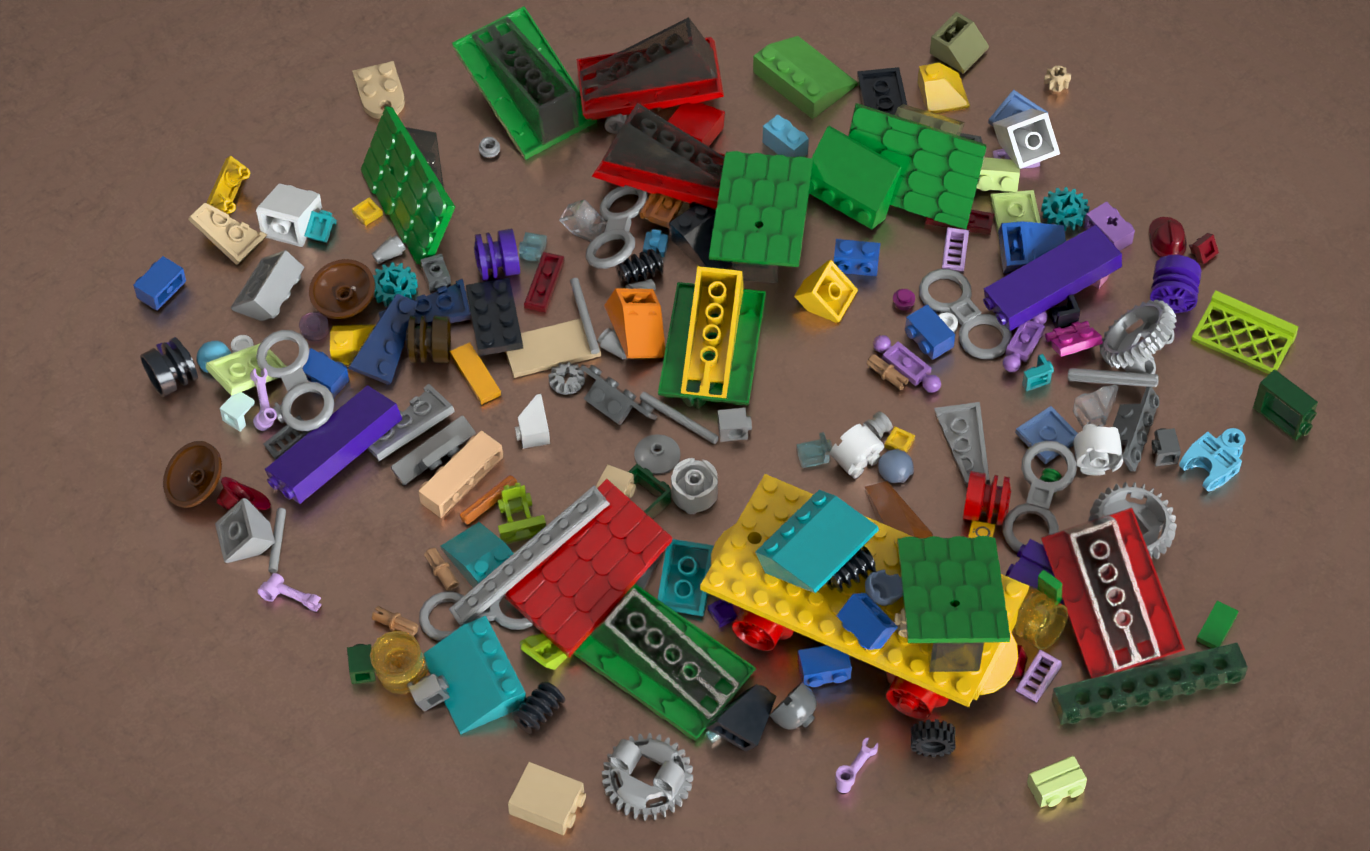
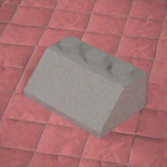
(268, 286)

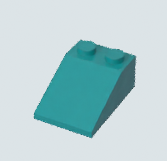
(476, 552)
(682, 574)

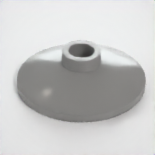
(661, 461)

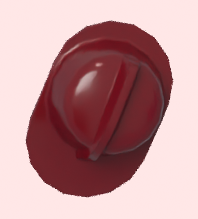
(1167, 237)
(234, 491)

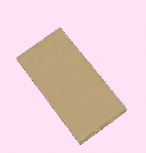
(549, 347)

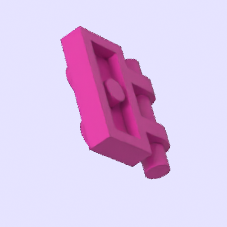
(1073, 338)

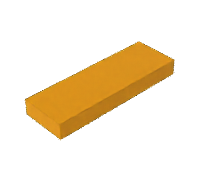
(475, 373)

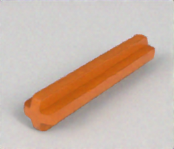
(486, 501)

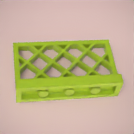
(1257, 320)

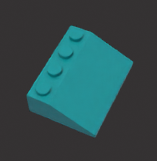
(815, 542)
(477, 675)

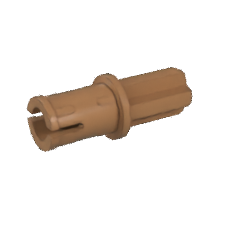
(887, 371)
(441, 569)
(395, 621)

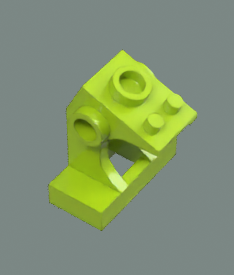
(515, 500)

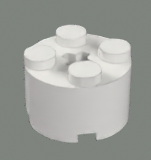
(1098, 449)
(857, 450)
(694, 485)

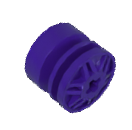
(497, 254)
(1176, 282)

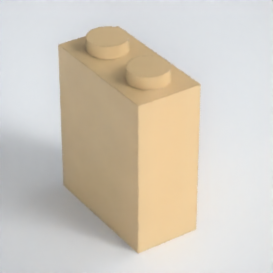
(547, 798)

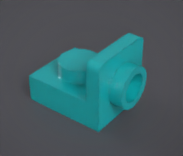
(320, 226)
(1039, 375)

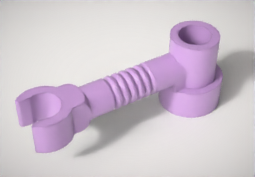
(267, 415)
(275, 586)
(846, 774)

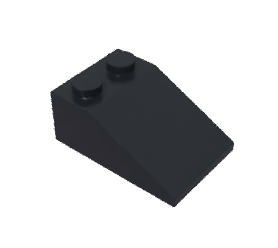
(693, 235)

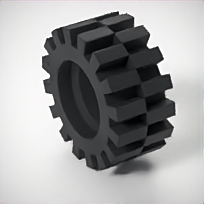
(933, 738)

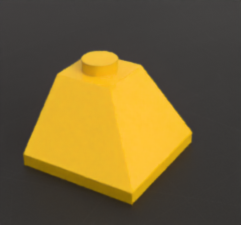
(941, 88)
(826, 292)
(347, 341)

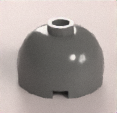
(796, 708)

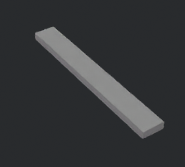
(529, 556)

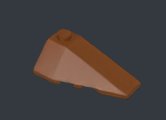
(894, 511)

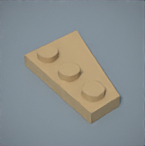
(229, 235)

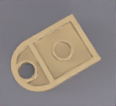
(378, 88)

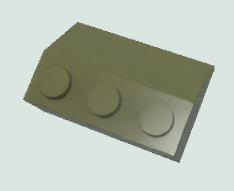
(930, 119)

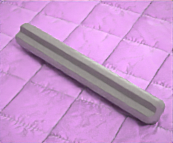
(1113, 377)

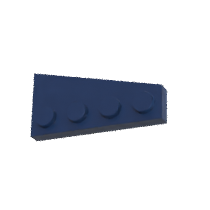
(445, 301)
(384, 345)

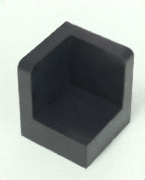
(1066, 314)

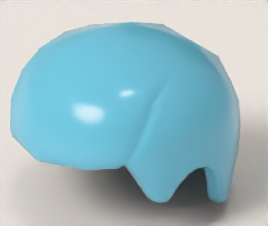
(211, 351)

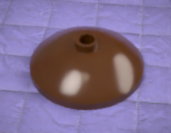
(339, 280)
(192, 474)

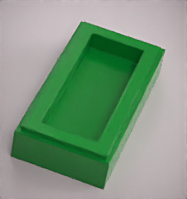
(1050, 586)
(1217, 625)

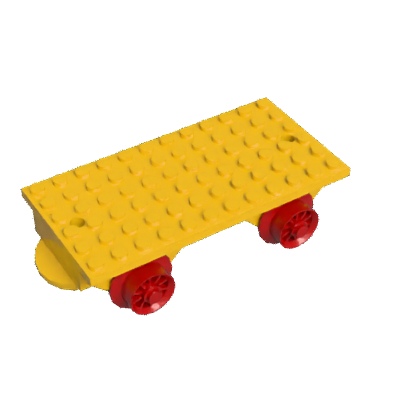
(775, 609)

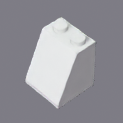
(1027, 137)
(287, 213)

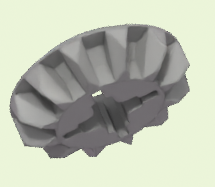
(574, 382)

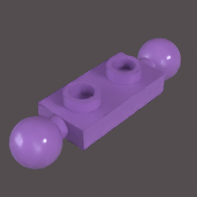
(1024, 342)
(907, 363)

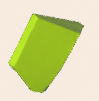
(542, 650)

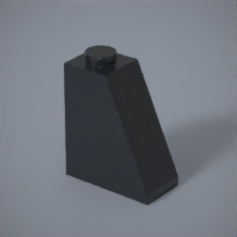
(744, 718)

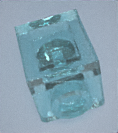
(532, 246)
(814, 452)

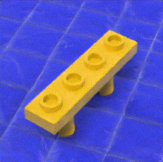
(227, 185)

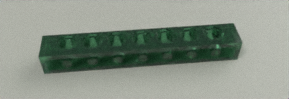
(1227, 657)

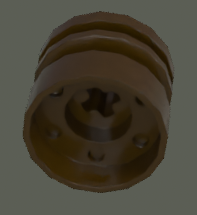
(429, 339)

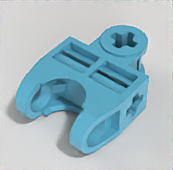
(1217, 456)

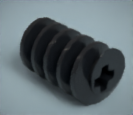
(640, 266)
(855, 566)
(537, 705)

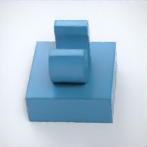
(655, 239)

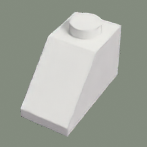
(533, 425)

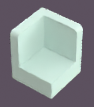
(235, 409)

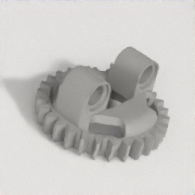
(1125, 350)
(1150, 516)
(671, 780)

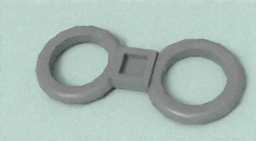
(616, 228)
(966, 313)
(295, 380)
(1040, 491)
(492, 613)

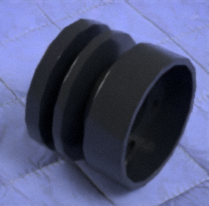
(172, 365)

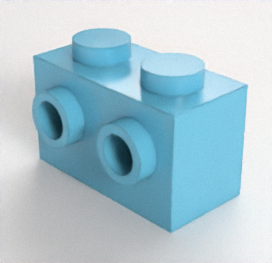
(785, 138)

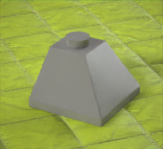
(243, 532)

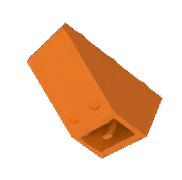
(637, 322)

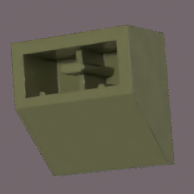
(958, 43)

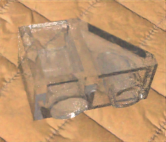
(583, 220)
(1095, 406)

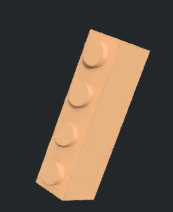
(460, 474)

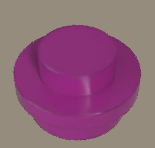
(903, 299)

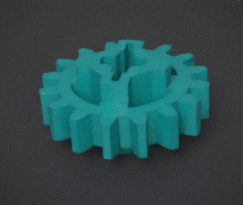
(1065, 208)
(394, 281)

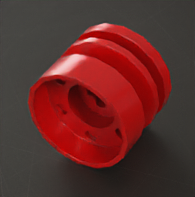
(986, 498)

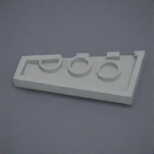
(416, 419)
(965, 437)

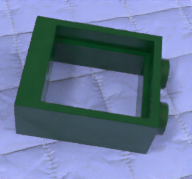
(1280, 414)
(653, 485)

